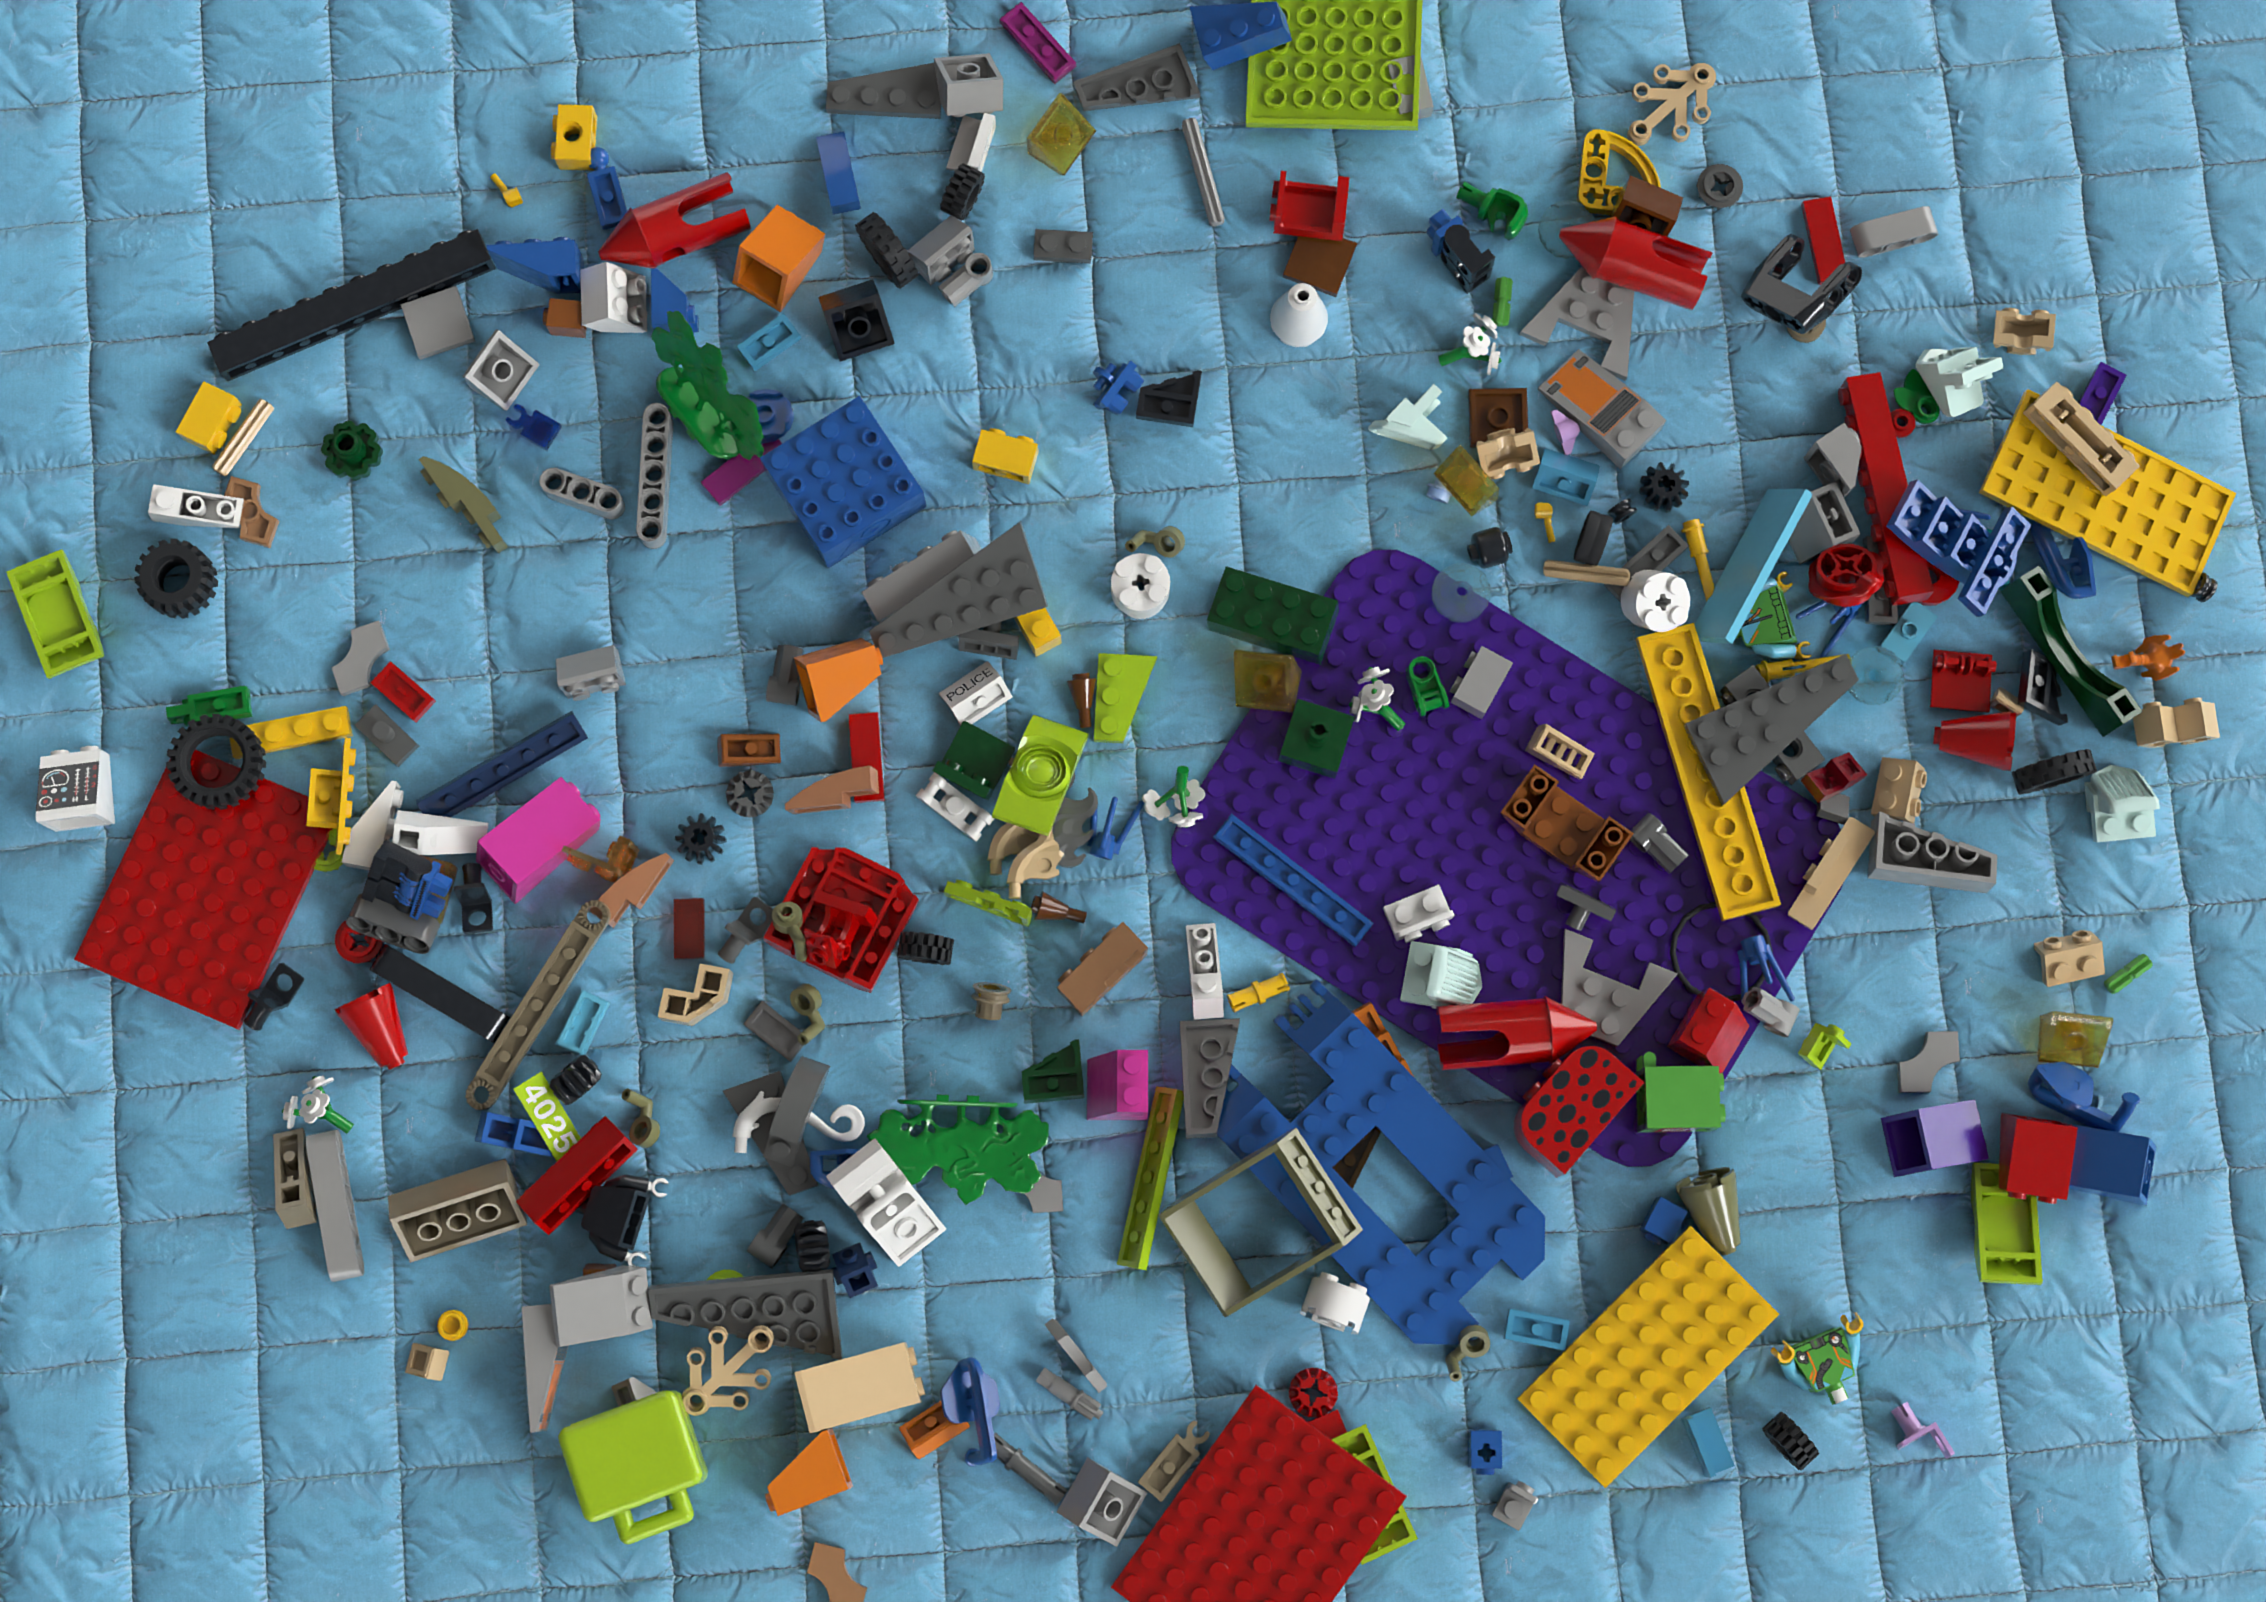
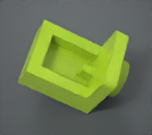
(1820, 1044)

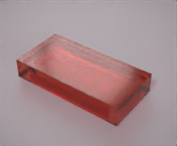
(689, 928)

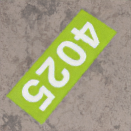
(547, 1115)

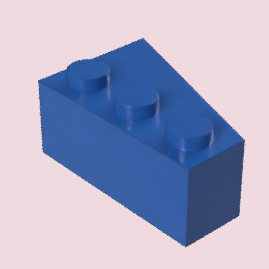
(1238, 30)

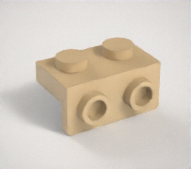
(1899, 789)
(2070, 957)

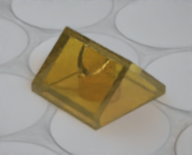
(1059, 136)
(1467, 481)
(1266, 680)
(2073, 1038)

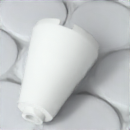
(1299, 316)

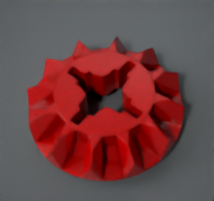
(345, 945)
(1304, 1380)

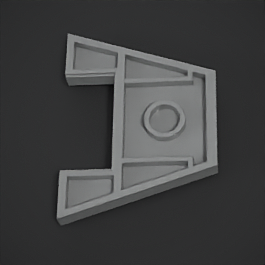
(1594, 309)
(1602, 999)

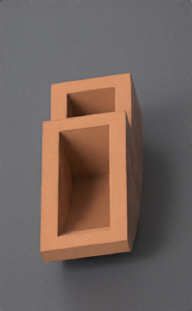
(835, 791)
(633, 888)

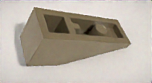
(293, 1180)

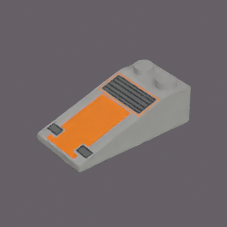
(1603, 407)
(543, 1364)

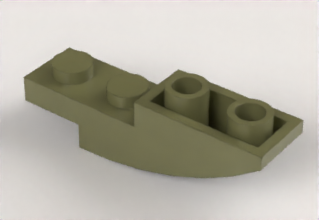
(461, 494)

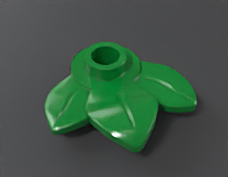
(1917, 395)

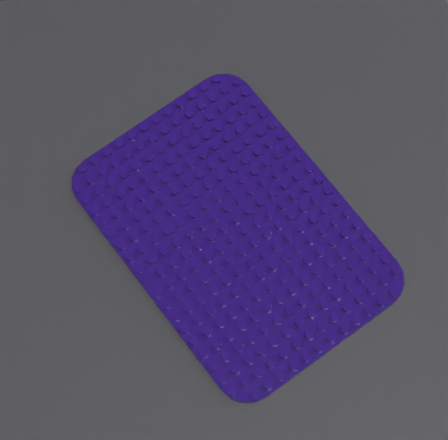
(1427, 811)

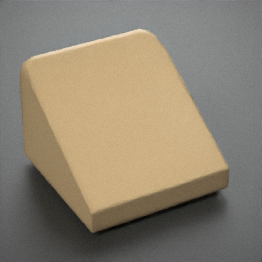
(2005, 701)
(427, 1362)

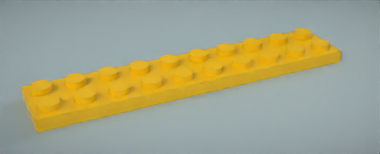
(1724, 833)

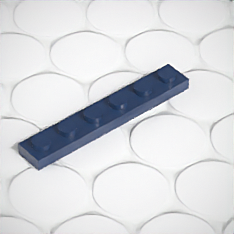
(504, 767)

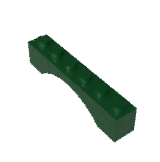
(2037, 607)

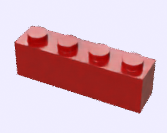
(575, 1174)

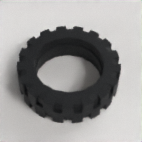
(886, 250)
(2054, 771)

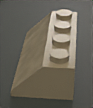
(456, 1210)

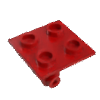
(1961, 680)

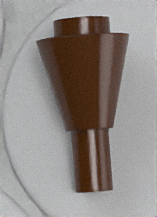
(1082, 693)
(1049, 908)

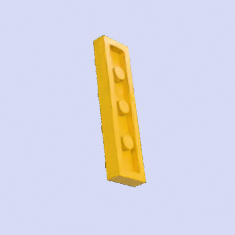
(300, 730)

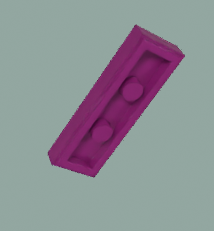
(1038, 42)
(735, 475)

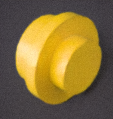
(452, 1325)

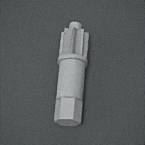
(1069, 1394)

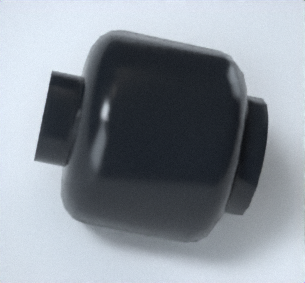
(1490, 547)

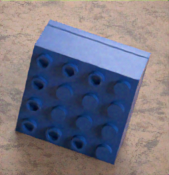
(843, 481)

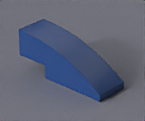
(838, 173)
(511, 1134)

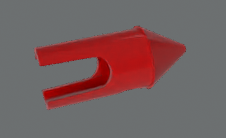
(658, 234)
(1639, 260)
(1526, 1032)

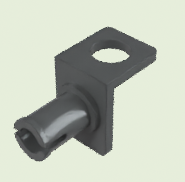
(745, 931)

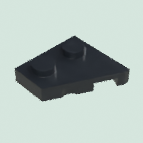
(1170, 401)
(2040, 688)

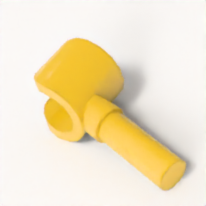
(511, 196)
(1545, 512)

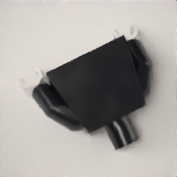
(616, 1214)

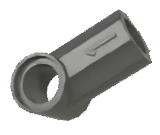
(785, 682)
(1652, 838)
(772, 1241)

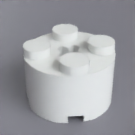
(1127, 595)
(1656, 600)
(1335, 1303)

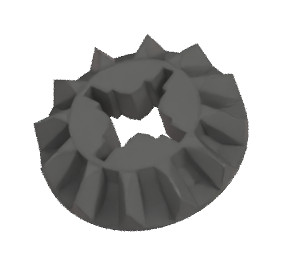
(1723, 175)
(744, 806)

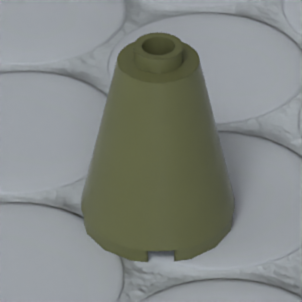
(1713, 1207)

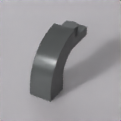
(795, 1109)

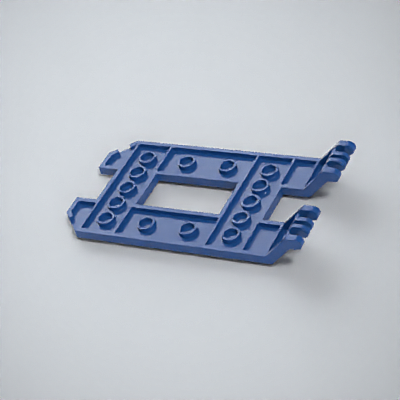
(1378, 1091)

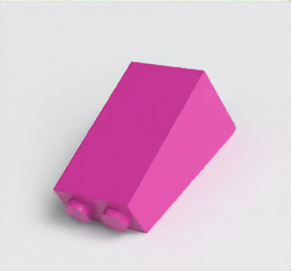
(530, 840)
(1118, 1086)

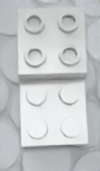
(886, 1202)

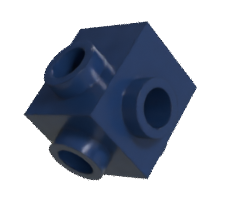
(855, 1269)

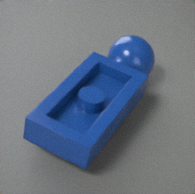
(606, 189)

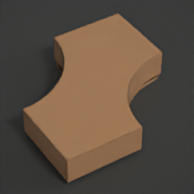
(255, 523)
(829, 1567)

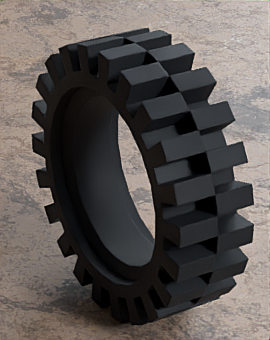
(185, 746)

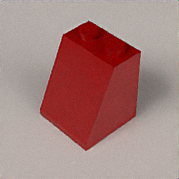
(1710, 1030)
(2036, 1157)

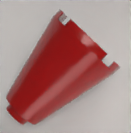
(1979, 738)
(377, 1025)

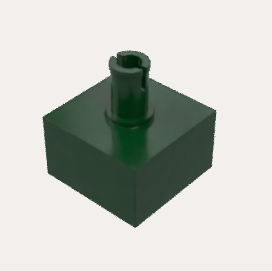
(1316, 738)

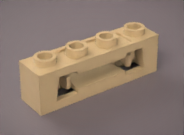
(2081, 438)

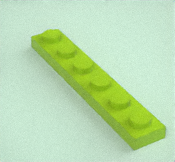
(1151, 1178)

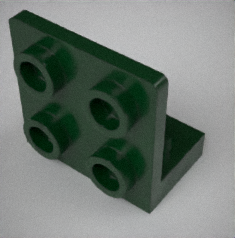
(975, 760)

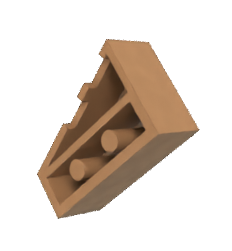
(1102, 968)

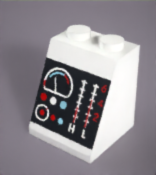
(75, 790)

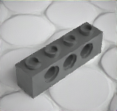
(1805, 756)

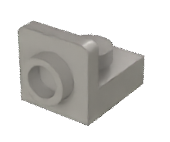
(1515, 1504)

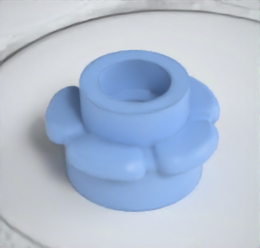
(1438, 492)

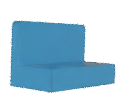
(1566, 477)
(1707, 1442)

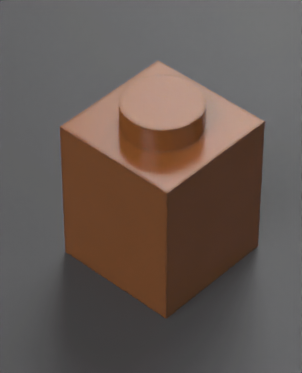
(564, 318)

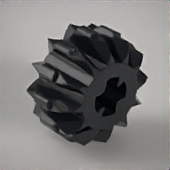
(1669, 479)
(690, 837)
(575, 1079)
(812, 1246)

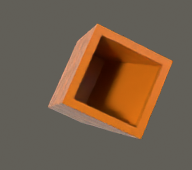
(777, 257)
(837, 675)
(810, 1477)

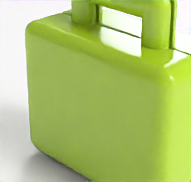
(634, 1459)

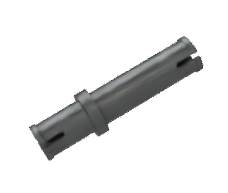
(1028, 1471)

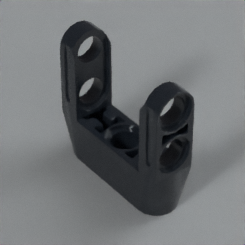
(1788, 305)

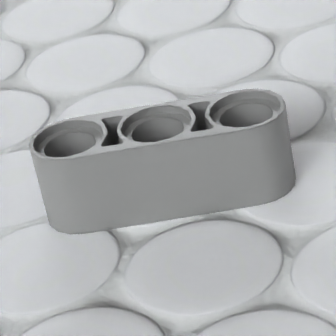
(1894, 231)
(572, 484)

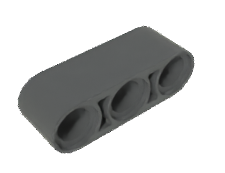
(392, 926)

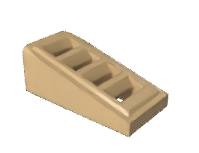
(1535, 749)

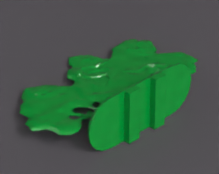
(699, 395)
(967, 1150)

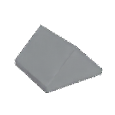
(500, 370)

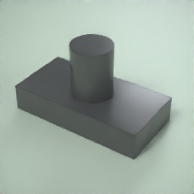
(990, 642)
(386, 735)
(1583, 906)

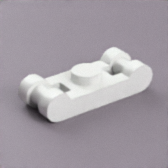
(955, 807)

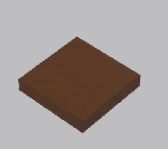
(1320, 263)
(1495, 411)

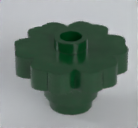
(352, 450)

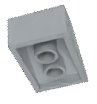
(601, 1305)

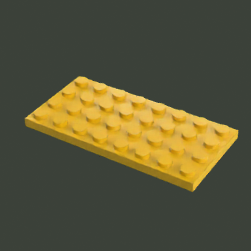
(2153, 523)
(1647, 1356)

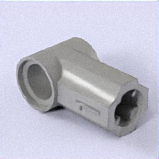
(964, 281)
(1773, 1012)

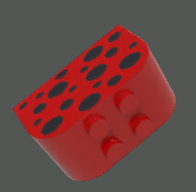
(1573, 1106)

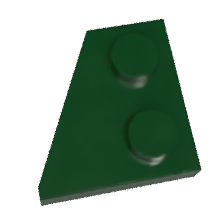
(1055, 1077)

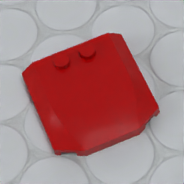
(860, 882)

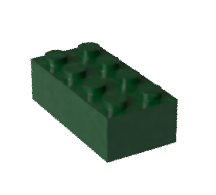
(1273, 615)

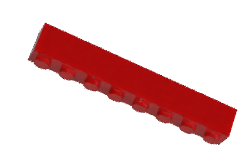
(1884, 485)

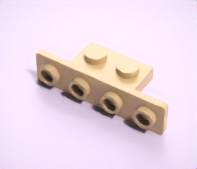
(1829, 875)

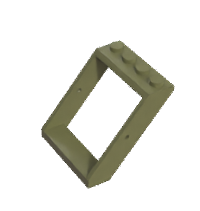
(1209, 1256)

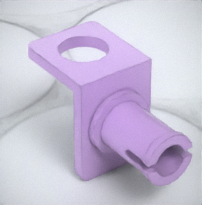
(1915, 1430)

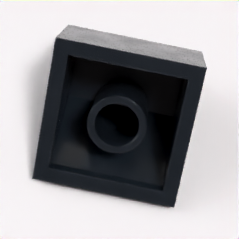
(856, 320)

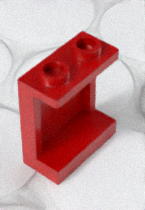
(1309, 208)

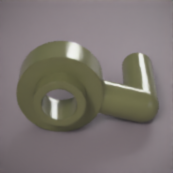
(1160, 540)
(791, 926)
(807, 1001)
(644, 1129)
(1467, 1347)

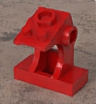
(839, 914)

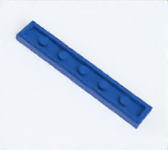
(1293, 880)

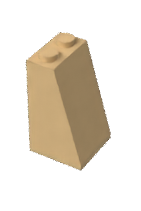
(859, 1387)

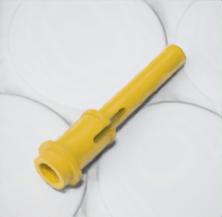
(1698, 550)
(1774, 670)

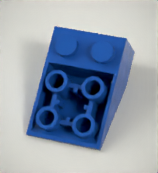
(546, 264)

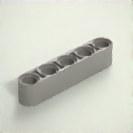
(652, 462)
(335, 1205)

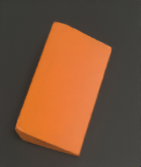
(930, 1430)

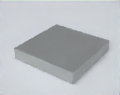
(438, 322)

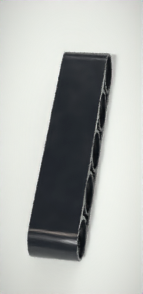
(439, 993)

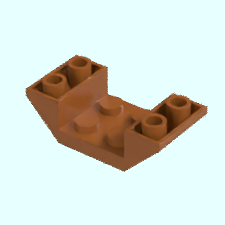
(1564, 826)

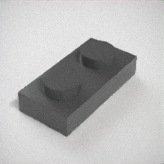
(1063, 246)

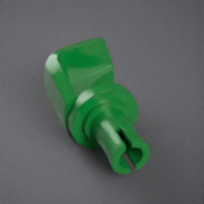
(1495, 206)

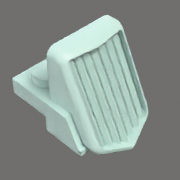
(1956, 376)
(1409, 422)
(2120, 804)
(1440, 976)

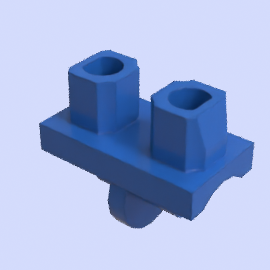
(1124, 376)

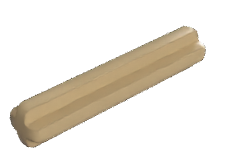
(243, 437)
(1586, 572)

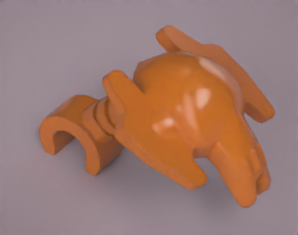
(2155, 657)

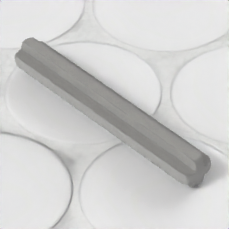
(1203, 172)

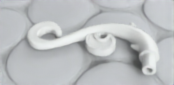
(759, 1106)

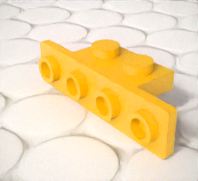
(328, 797)

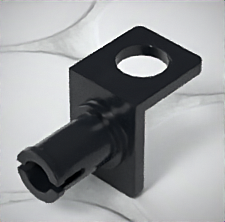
(473, 898)
(272, 997)

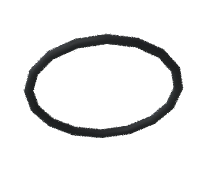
(1674, 944)

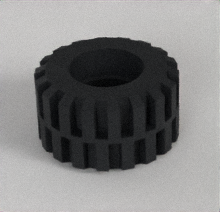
(160, 562)

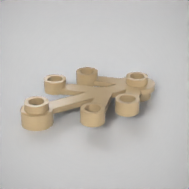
(1673, 99)
(724, 1374)

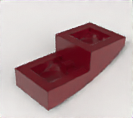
(1834, 777)

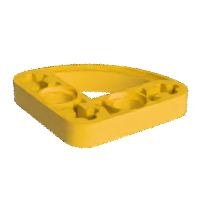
(1597, 185)

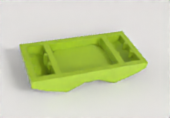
(55, 613)
(1040, 775)
(2004, 1231)
(1399, 1529)

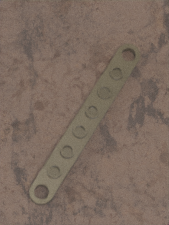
(538, 1005)

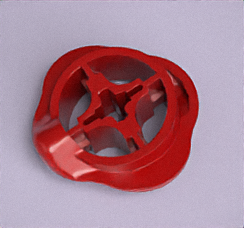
(1846, 583)

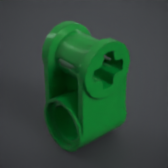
(1426, 688)

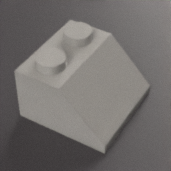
(969, 84)
(1836, 458)
(1102, 1502)

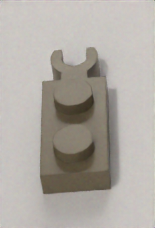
(1172, 1463)

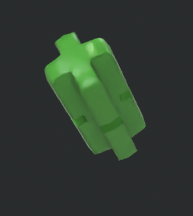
(1502, 295)
(2131, 971)

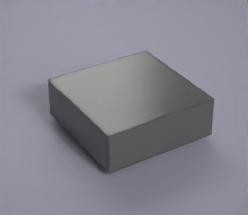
(1834, 809)

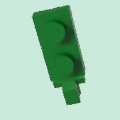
(229, 701)

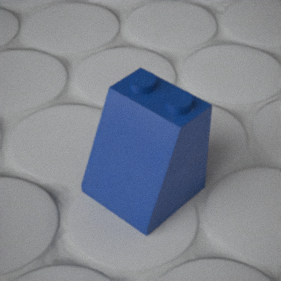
(2113, 1165)

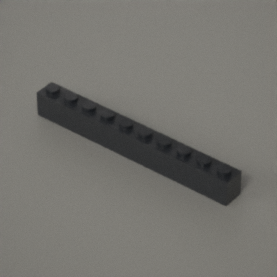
(350, 305)

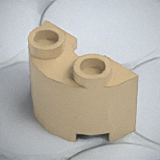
(2024, 332)
(1508, 451)

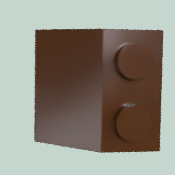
(1647, 206)

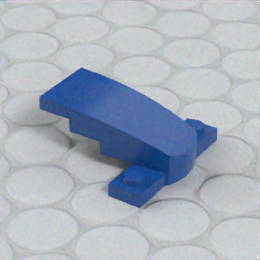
(1960, 543)

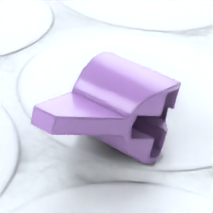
(1565, 430)

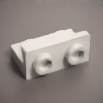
(1418, 913)

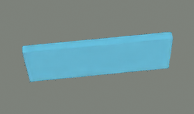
(1751, 564)

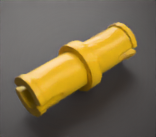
(1258, 992)

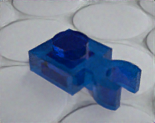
(536, 428)

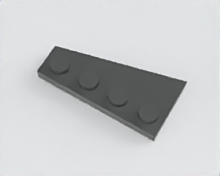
(1145, 80)
(891, 93)
(1206, 1066)
(794, 1178)

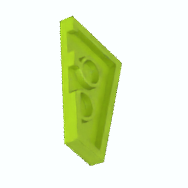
(1118, 693)
(989, 902)

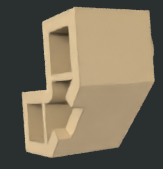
(2181, 724)
(709, 994)

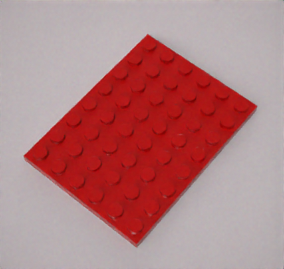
(205, 893)
(1263, 1517)

